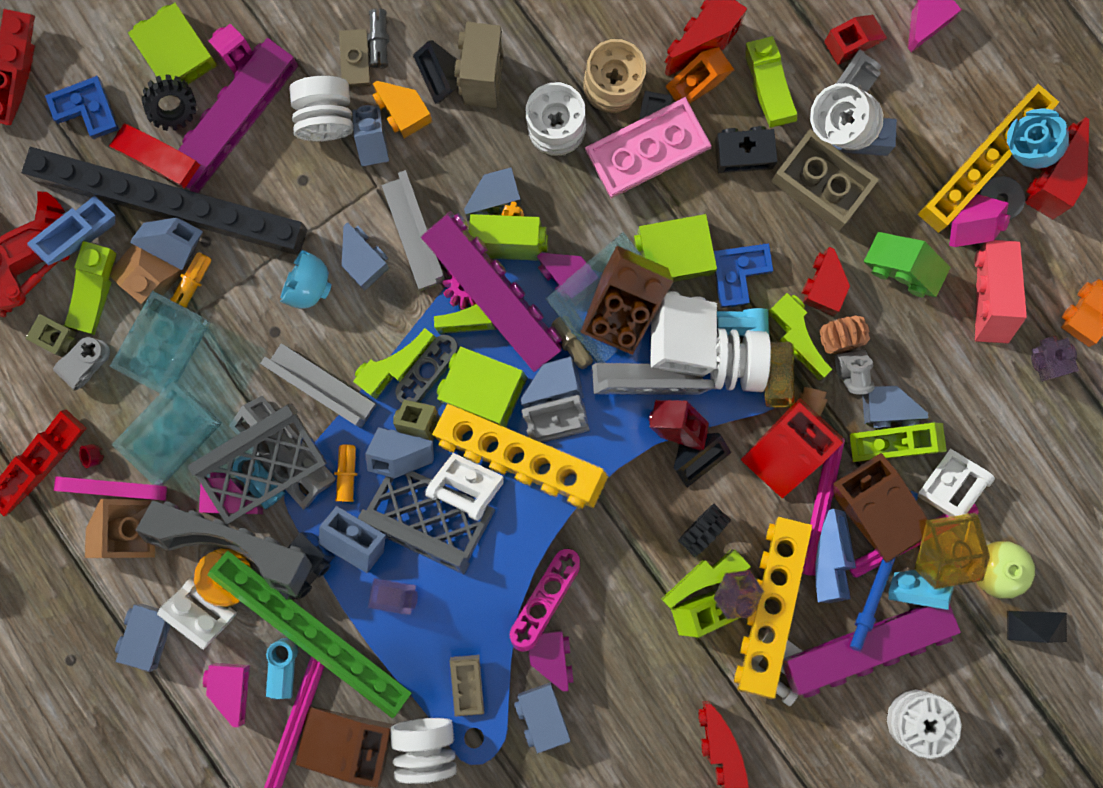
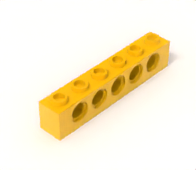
(981, 164)
(457, 422)
(797, 537)

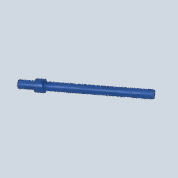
(865, 619)

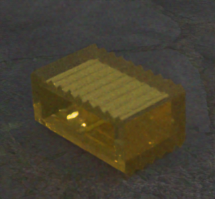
(780, 383)

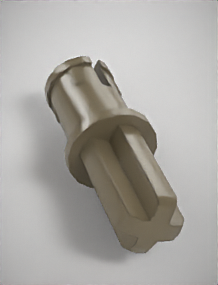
(572, 345)

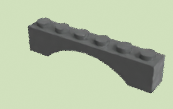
(172, 528)

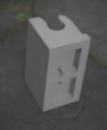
(861, 72)
(556, 419)

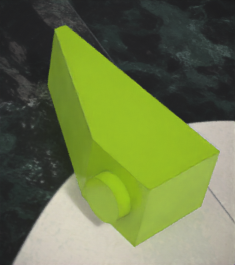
(898, 442)
(699, 616)

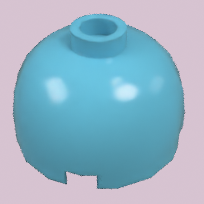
(1038, 138)
(306, 282)

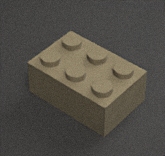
(480, 64)
(824, 180)

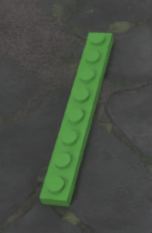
(309, 634)

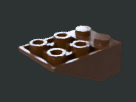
(626, 300)
(881, 507)
(345, 746)

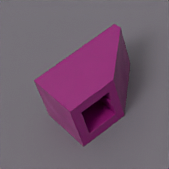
(559, 266)
(549, 658)

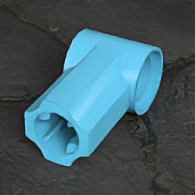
(750, 319)
(256, 487)
(281, 672)

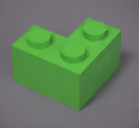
(908, 262)

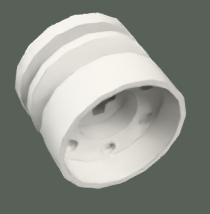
(551, 105)
(321, 108)
(833, 109)
(742, 360)
(907, 728)
(423, 757)

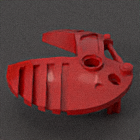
(19, 257)

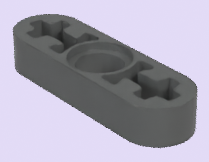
(425, 358)

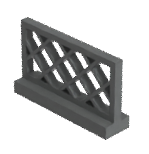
(243, 442)
(420, 541)

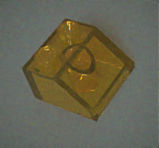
(953, 551)

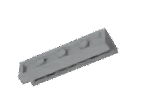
(410, 229)
(642, 379)
(320, 385)
(315, 482)

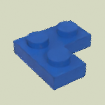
(84, 99)
(734, 267)

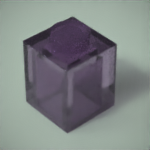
(393, 596)

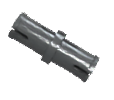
(378, 38)

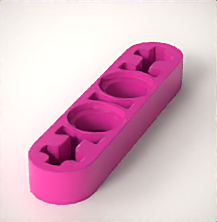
(110, 488)
(547, 600)

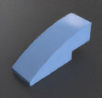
(71, 229)
(833, 558)

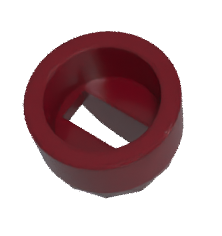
(90, 455)

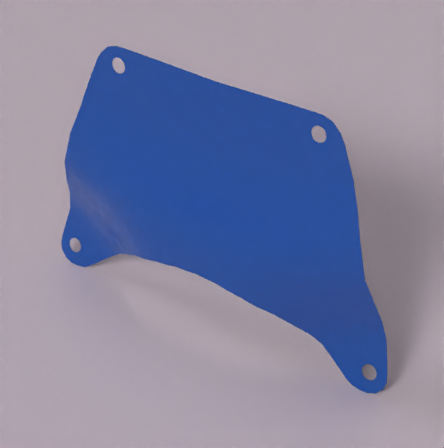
(478, 609)

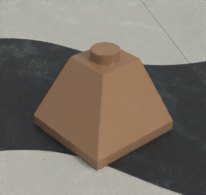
(142, 273)
(113, 531)

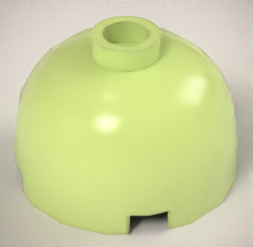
(1008, 570)

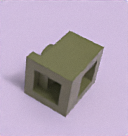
(43, 335)
(416, 419)

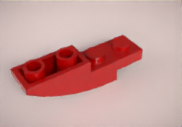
(15, 61)
(721, 749)

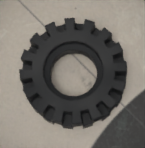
(165, 88)
(704, 530)

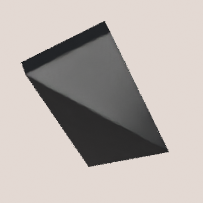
(437, 70)
(694, 463)
(1037, 626)

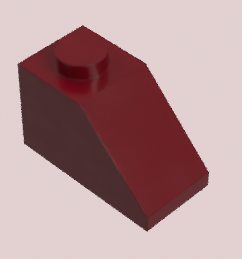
(679, 423)

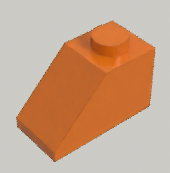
(700, 75)

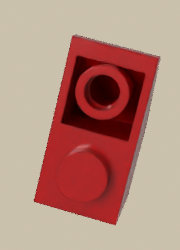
(855, 34)
(829, 284)

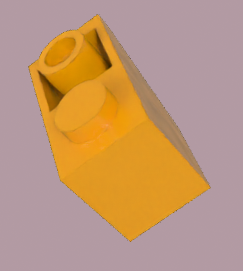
(404, 107)

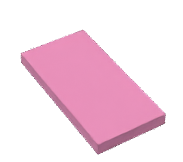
(648, 147)

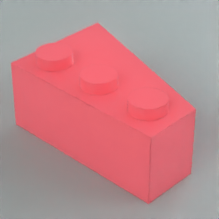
(999, 291)

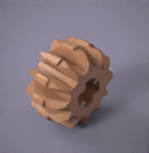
(844, 334)

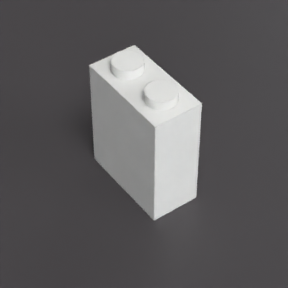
(684, 335)

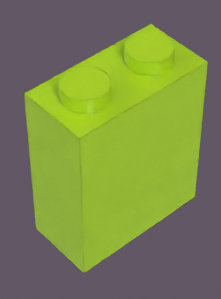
(172, 45)
(510, 236)
(679, 245)
(482, 386)

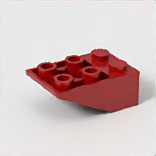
(712, 29)
(1064, 181)
(792, 448)

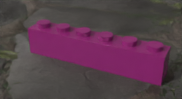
(236, 109)
(492, 291)
(883, 645)

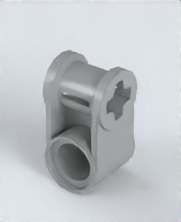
(78, 365)
(855, 371)

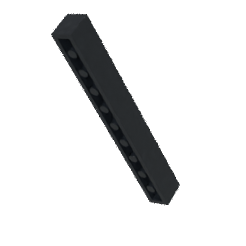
(164, 201)

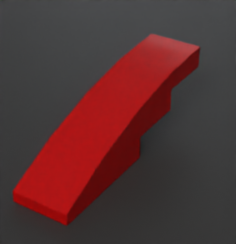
(154, 155)
(38, 460)

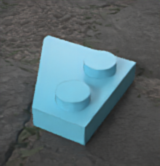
(914, 589)

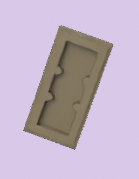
(355, 57)
(467, 685)

